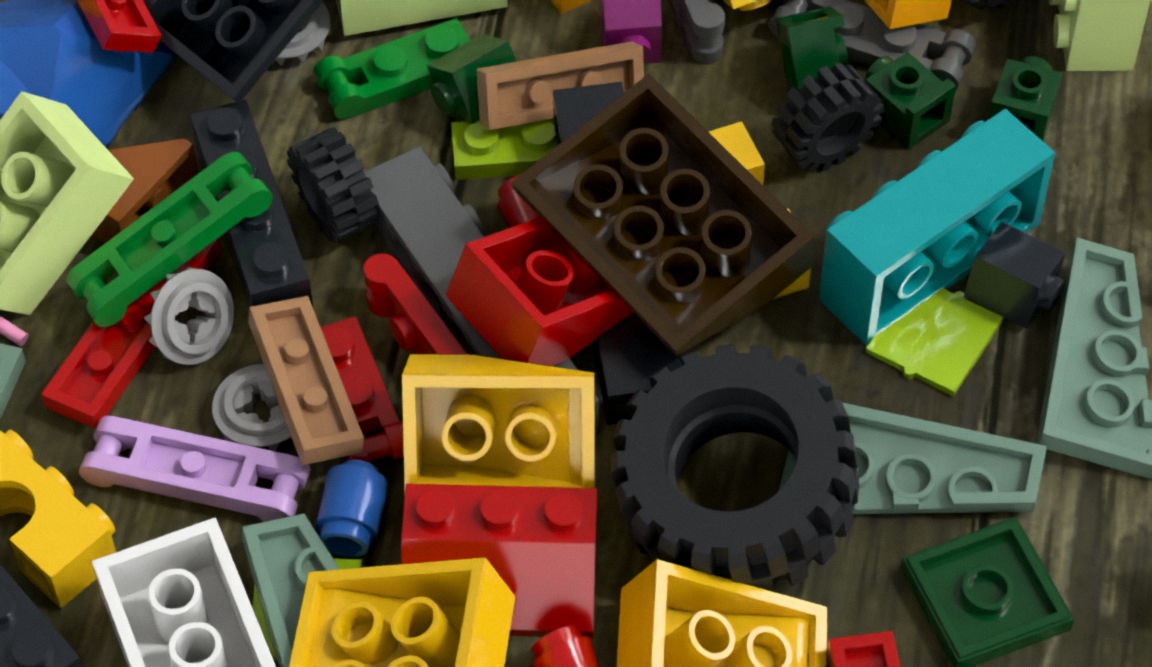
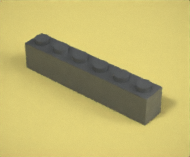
(427, 235)

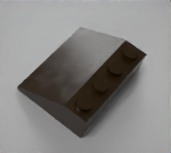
(667, 217)

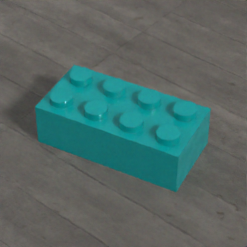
(932, 224)

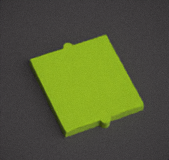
(937, 340)

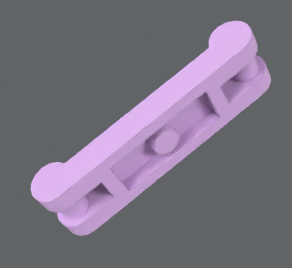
(194, 468)

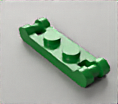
(167, 237)

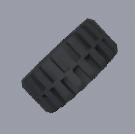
(721, 398)

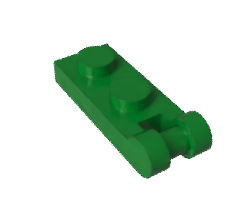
(387, 71)

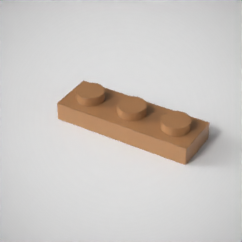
(524, 89)
(305, 380)

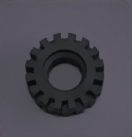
(827, 117)
(333, 184)

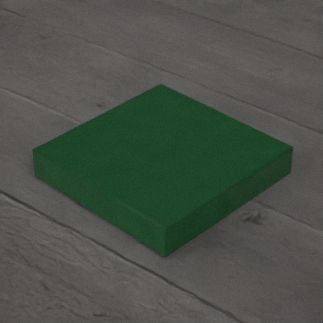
(986, 594)

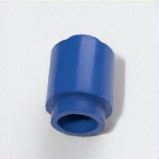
(351, 508)

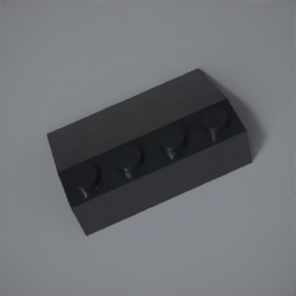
(230, 39)

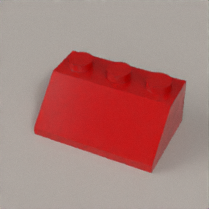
(532, 537)

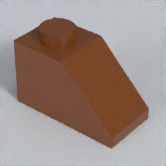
(156, 172)

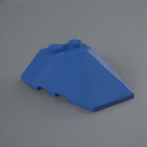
(56, 56)

